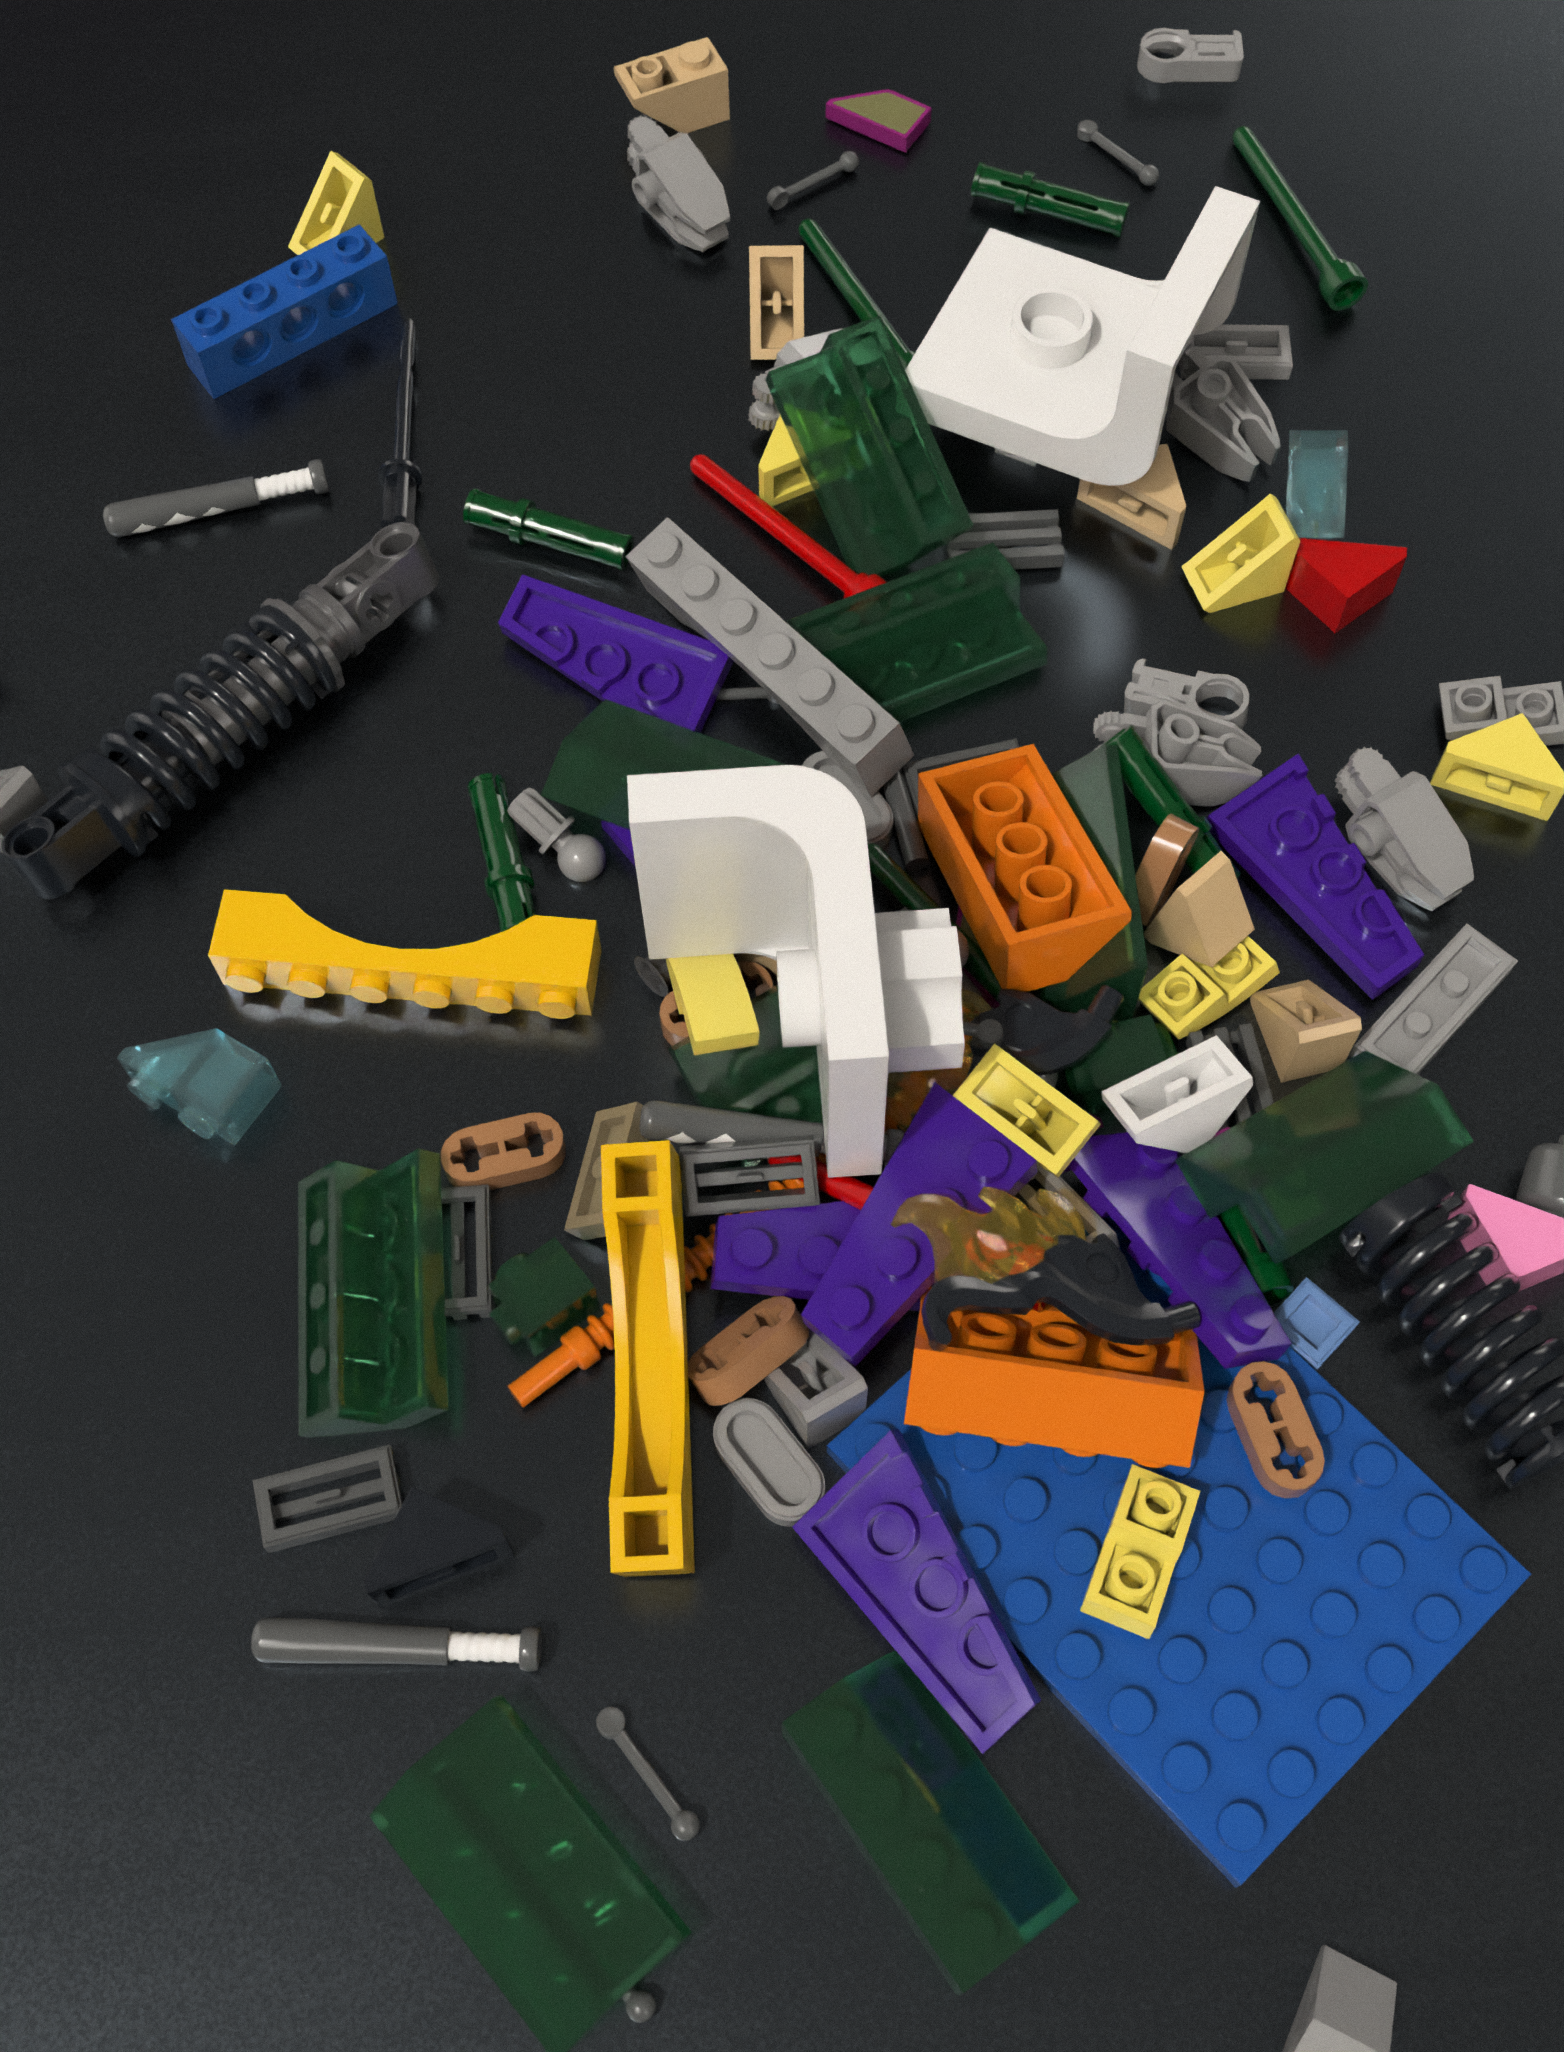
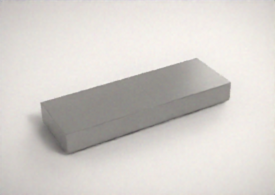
(1438, 1001)

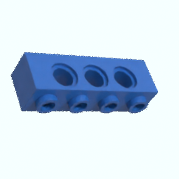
(285, 311)

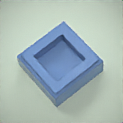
(1314, 1323)

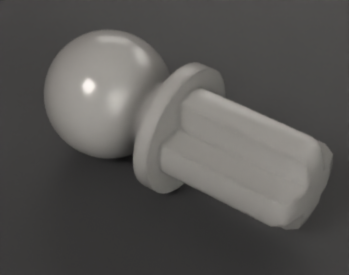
(579, 855)

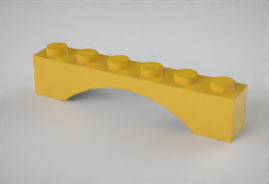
(533, 966)
(652, 1417)

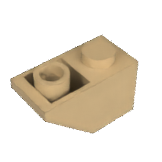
(679, 86)

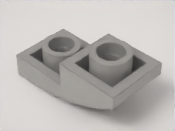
(1483, 702)

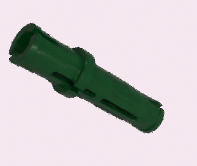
(1049, 199)
(527, 523)
(1160, 795)
(507, 877)

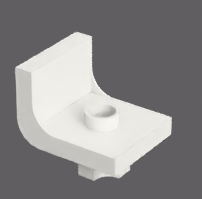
(1071, 356)
(783, 872)

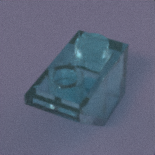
(1317, 483)
(206, 1078)

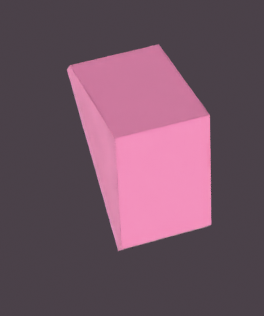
(1525, 1237)

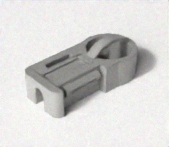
(1196, 56)
(1153, 685)

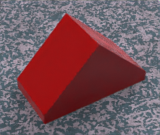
(1343, 578)

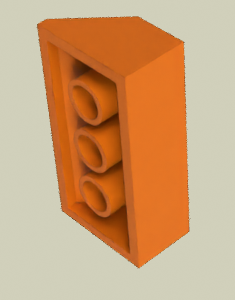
(1019, 866)
(1058, 1387)

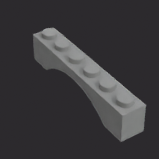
(802, 680)

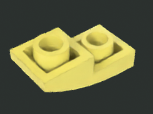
(1194, 994)
(713, 1002)
(1140, 1551)

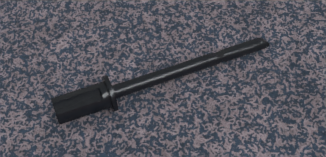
(399, 475)

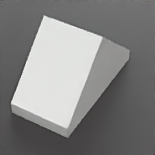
(1182, 1098)

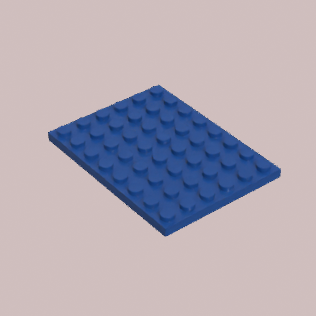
(1283, 1620)

